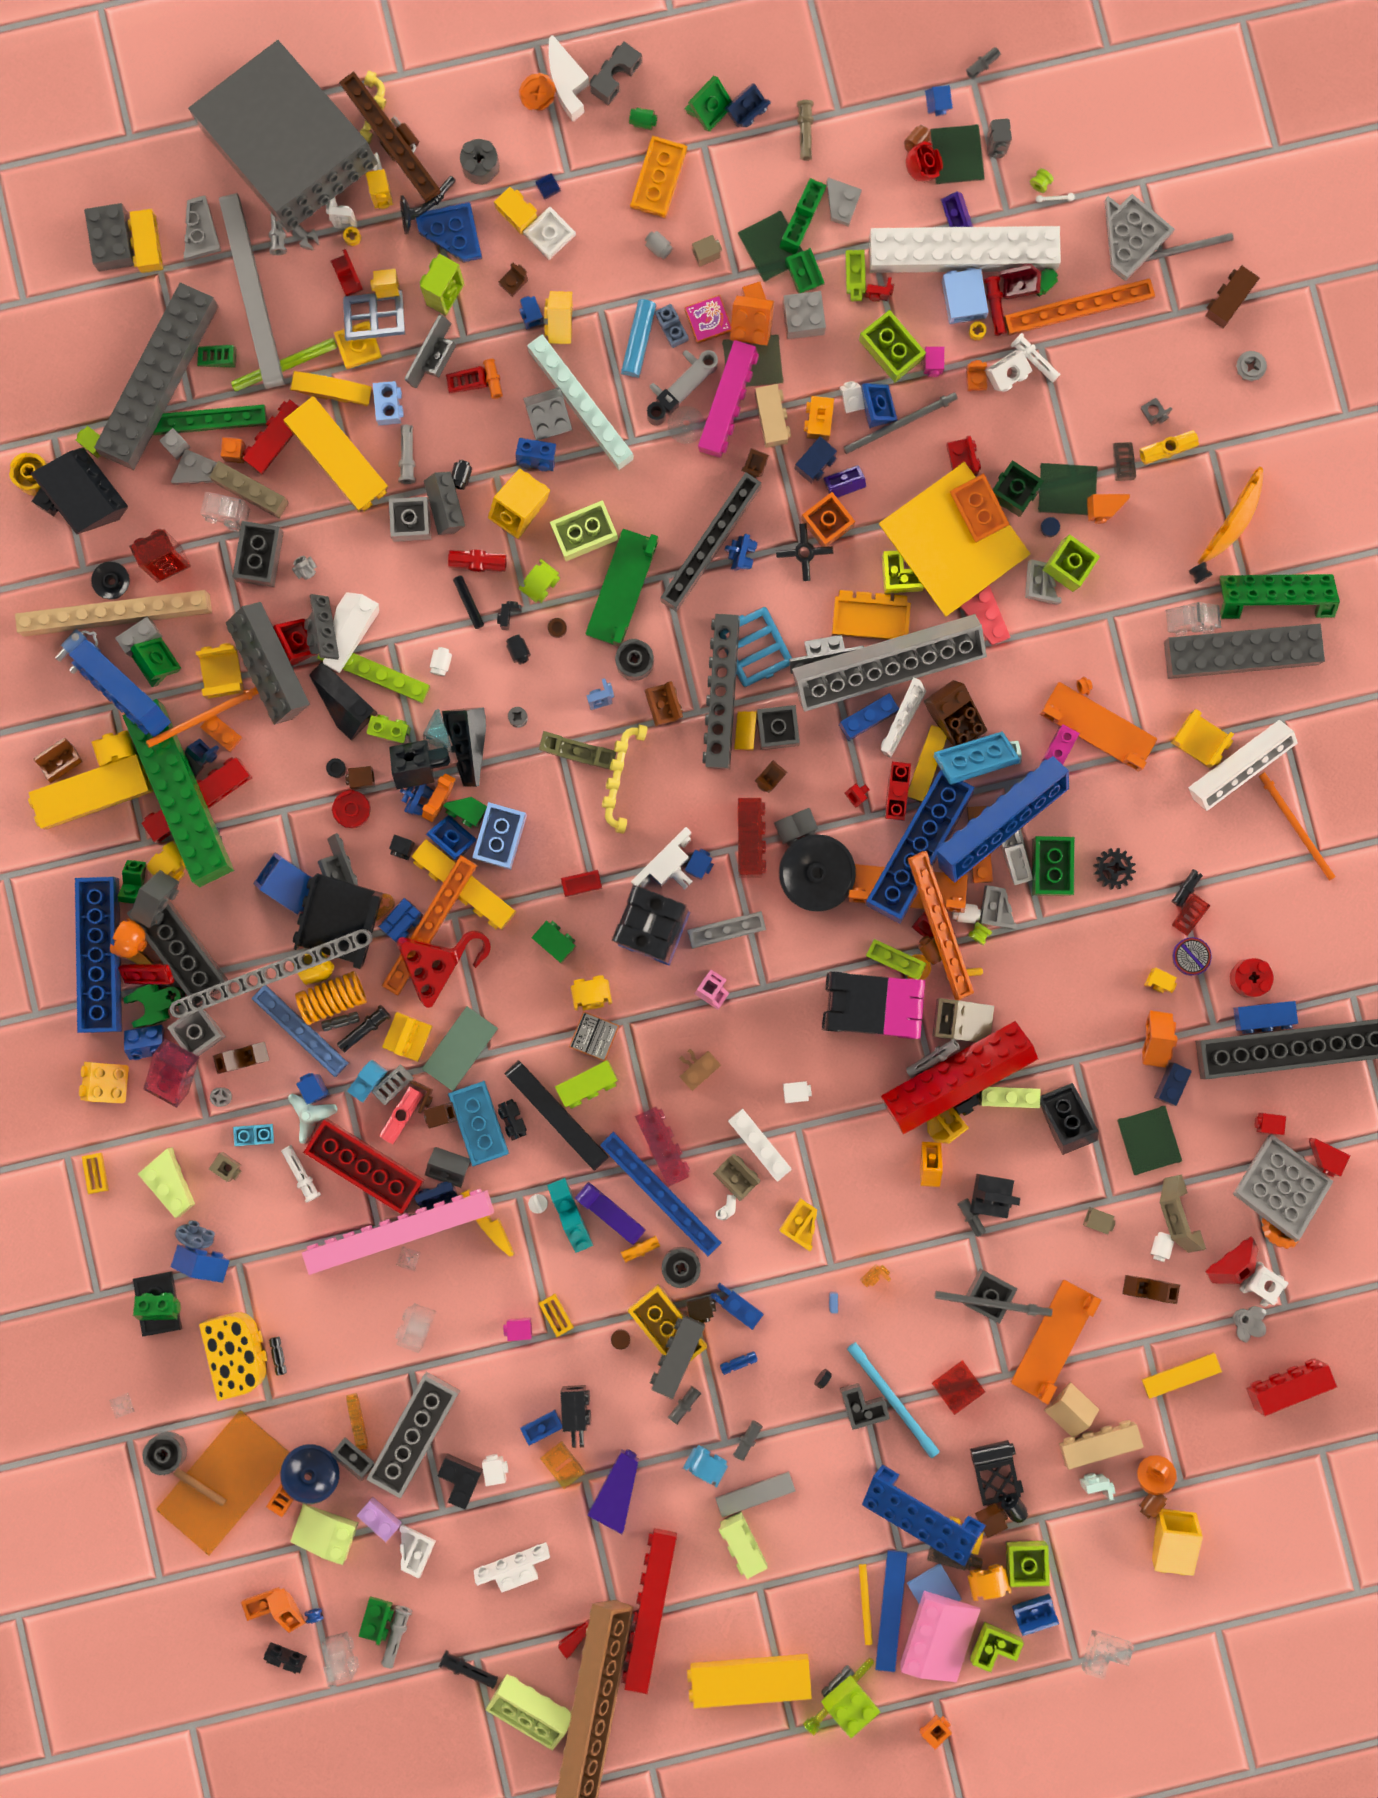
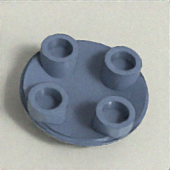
(194, 1235)

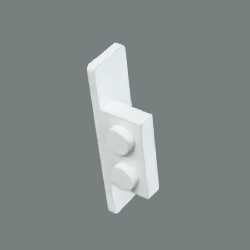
(514, 1569)

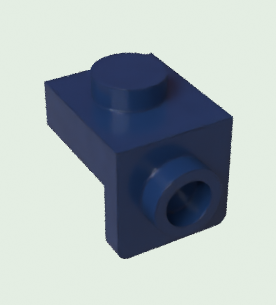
(201, 752)

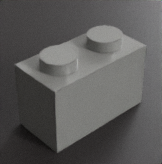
(140, 632)

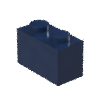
(816, 460)
(1173, 1084)

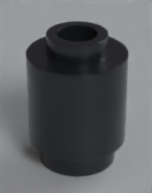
(461, 474)
(518, 649)
(1014, 1508)

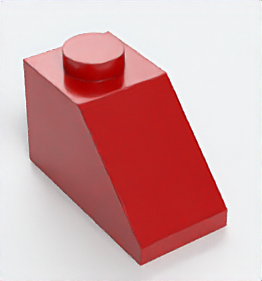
(1329, 1158)

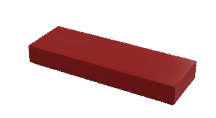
(146, 974)

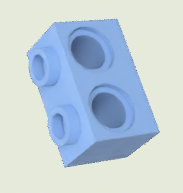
(383, 403)

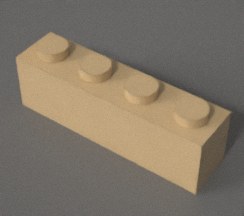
(1101, 1445)

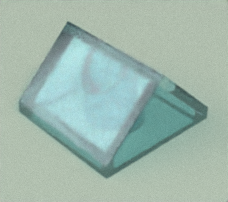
(436, 732)

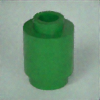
(643, 118)
(1048, 280)

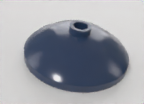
(315, 1462)

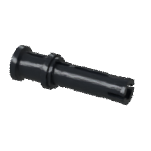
(371, 1023)
(459, 1665)

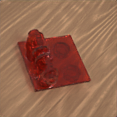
(958, 1387)

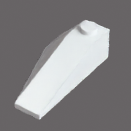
(351, 622)

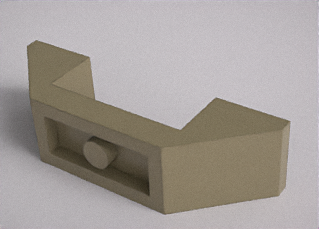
(1175, 1217)

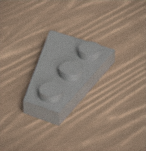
(200, 230)

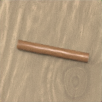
(200, 1487)

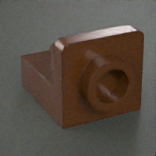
(514, 279)

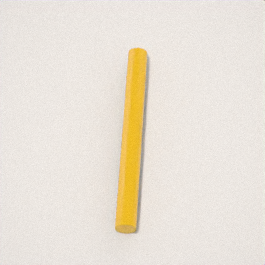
(865, 1604)

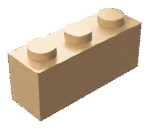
(772, 415)

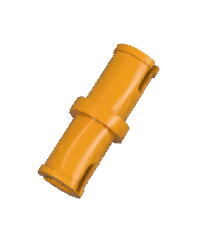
(640, 1249)

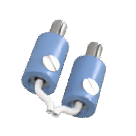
(72, 642)

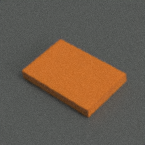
(979, 508)

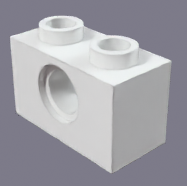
(998, 372)

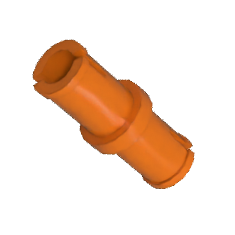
(492, 378)

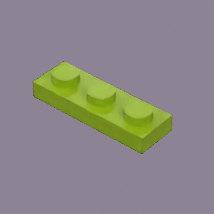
(896, 959)

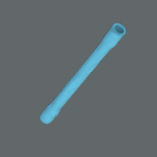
(861, 1358)

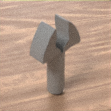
(305, 236)

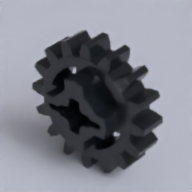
(1115, 860)

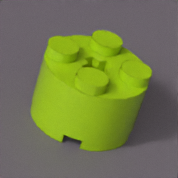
(539, 581)

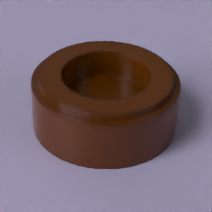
(557, 627)
(620, 1339)

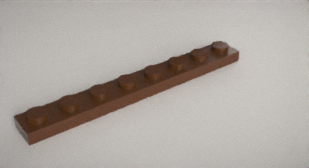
(390, 137)

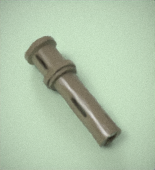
(805, 121)

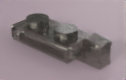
(938, 1557)

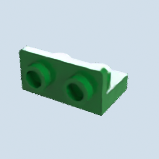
(375, 1620)

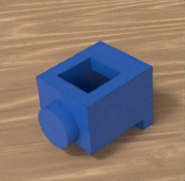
(530, 312)

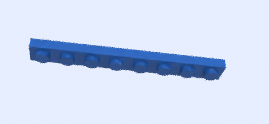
(660, 1194)

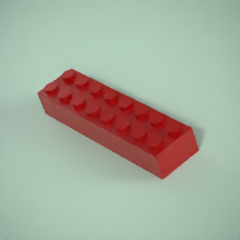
(959, 1077)

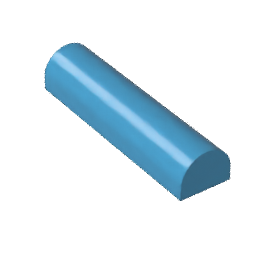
(638, 338)

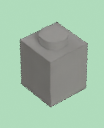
(174, 443)

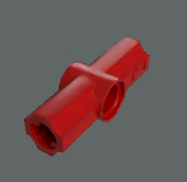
(477, 560)

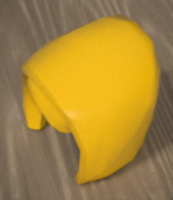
(317, 973)

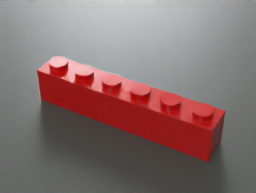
(213, 788)

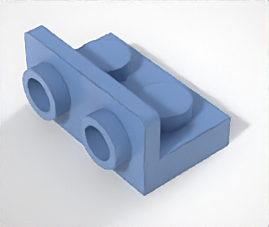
(601, 698)

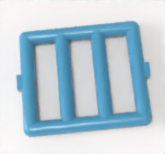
(779, 645)

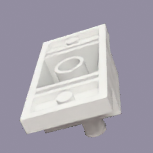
(667, 864)

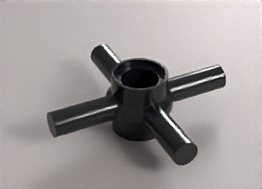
(812, 552)

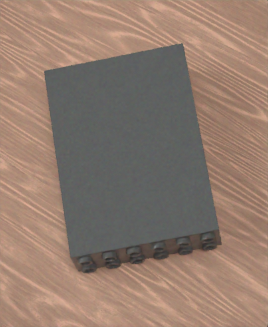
(283, 135)

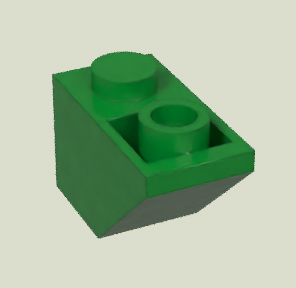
(468, 809)

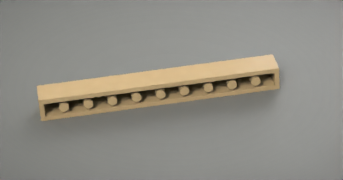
(113, 613)

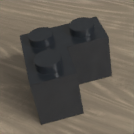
(463, 1476)

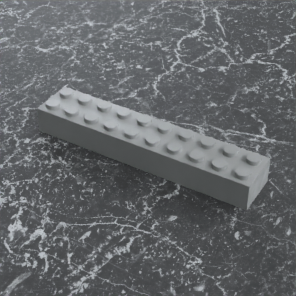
(889, 662)

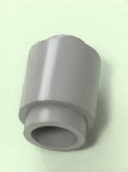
(658, 244)

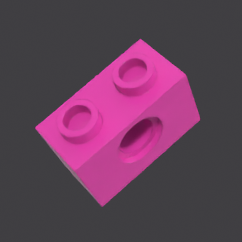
(1061, 744)

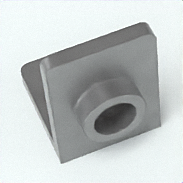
(1160, 417)

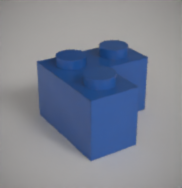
(200, 1264)

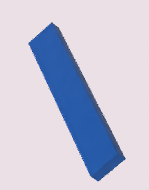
(891, 1610)

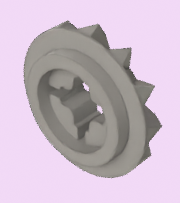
(1260, 365)

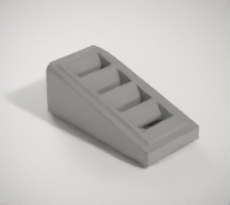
(380, 1096)

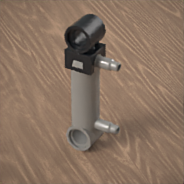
(669, 399)

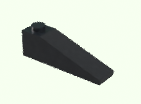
(345, 706)
(467, 736)

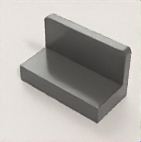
(447, 1167)

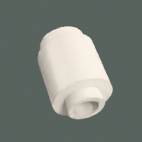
(440, 661)
(971, 914)
(1162, 1247)

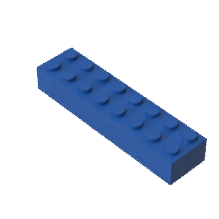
(1003, 818)
(926, 832)
(96, 967)

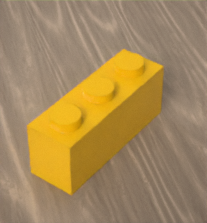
(145, 241)

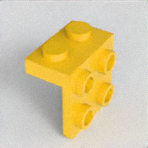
(104, 1082)

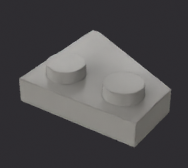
(1040, 584)
(996, 909)

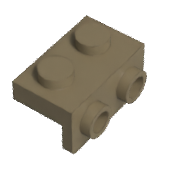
(737, 1177)

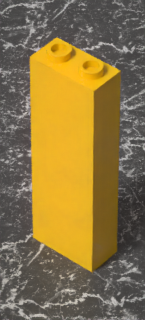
(336, 454)
(89, 792)
(749, 1681)

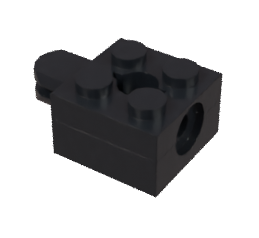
(414, 763)
(574, 1411)

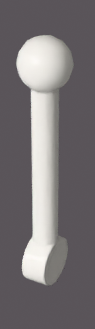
(1070, 197)

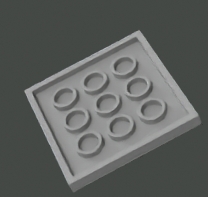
(1283, 1187)

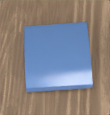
(933, 1581)

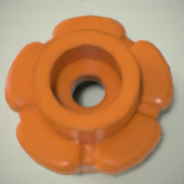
(1084, 686)

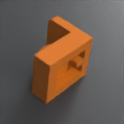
(976, 376)

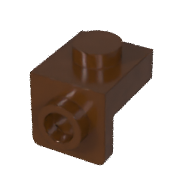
(755, 463)
(770, 777)

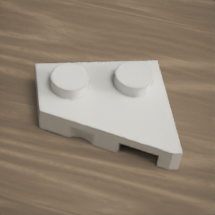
(414, 1550)

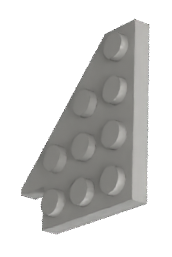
(1133, 234)

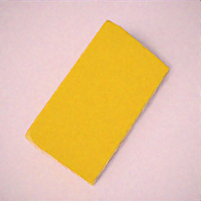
(745, 730)

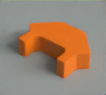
(438, 797)

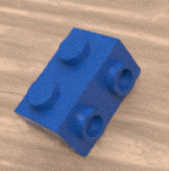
(535, 454)
(143, 1041)
(1035, 1614)

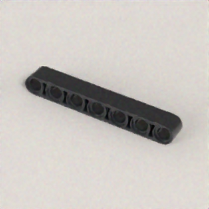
(556, 1115)

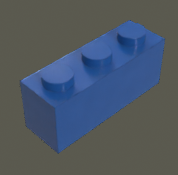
(869, 717)
(1265, 1016)

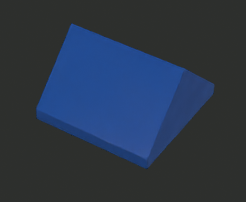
(878, 404)
(451, 837)

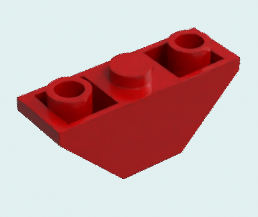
(897, 791)
(1235, 1265)

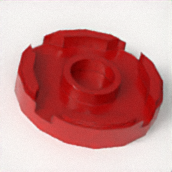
(351, 809)

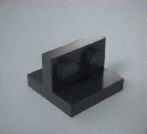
(993, 1196)

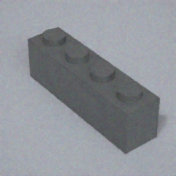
(677, 1357)

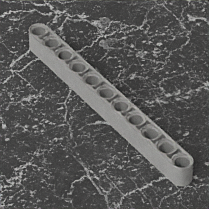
(251, 291)
(261, 974)

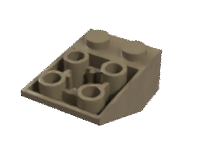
(962, 1020)

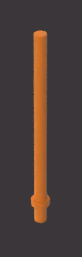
(246, 695)
(1269, 785)

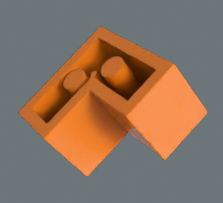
(1159, 1039)

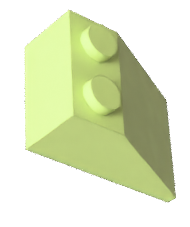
(324, 1534)

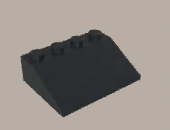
(80, 491)

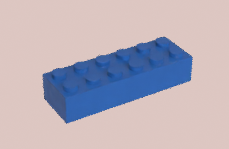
(119, 689)

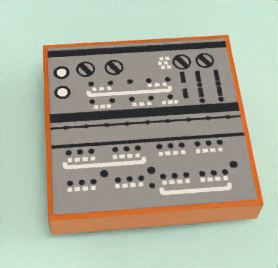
(594, 1036)

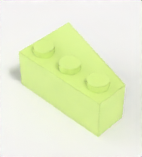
(167, 1183)
(742, 1545)

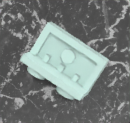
(1094, 1483)

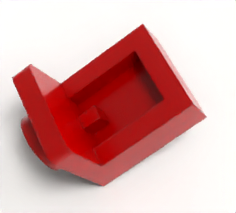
(877, 293)

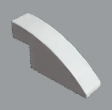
(568, 79)

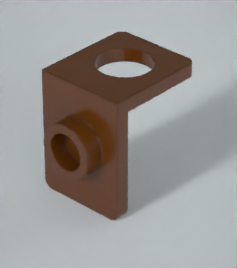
(427, 1099)

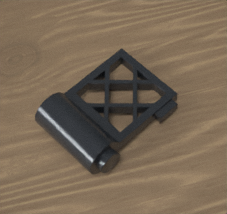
(995, 1456)

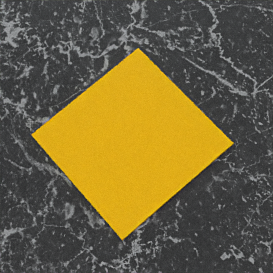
(941, 548)

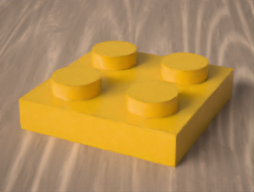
(357, 351)

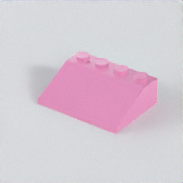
(939, 1638)

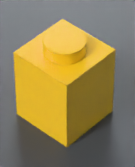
(385, 283)

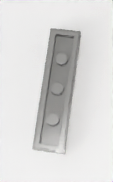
(726, 929)
(755, 1494)

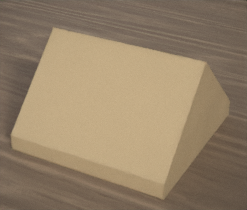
(1072, 1410)

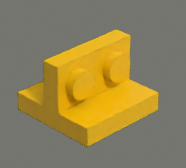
(407, 1036)

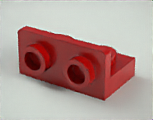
(964, 451)

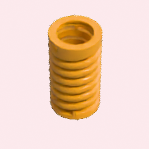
(332, 1006)

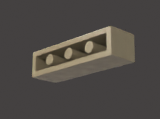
(248, 489)

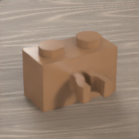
(699, 1070)

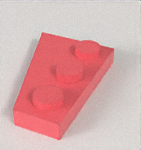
(988, 614)

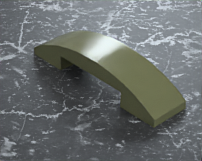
(576, 750)

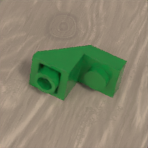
(133, 880)

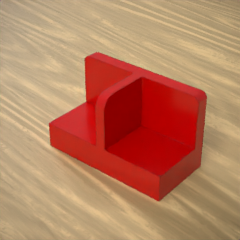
(346, 274)

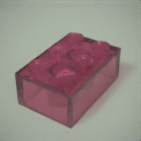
(171, 1073)

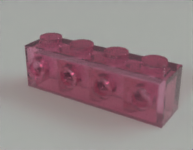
(662, 1146)

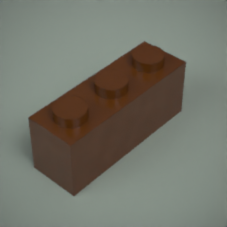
(1231, 296)

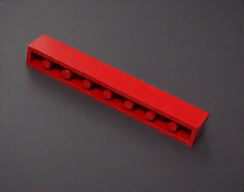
(650, 1611)

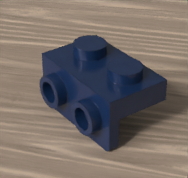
(747, 106)
(443, 1192)

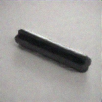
(468, 602)

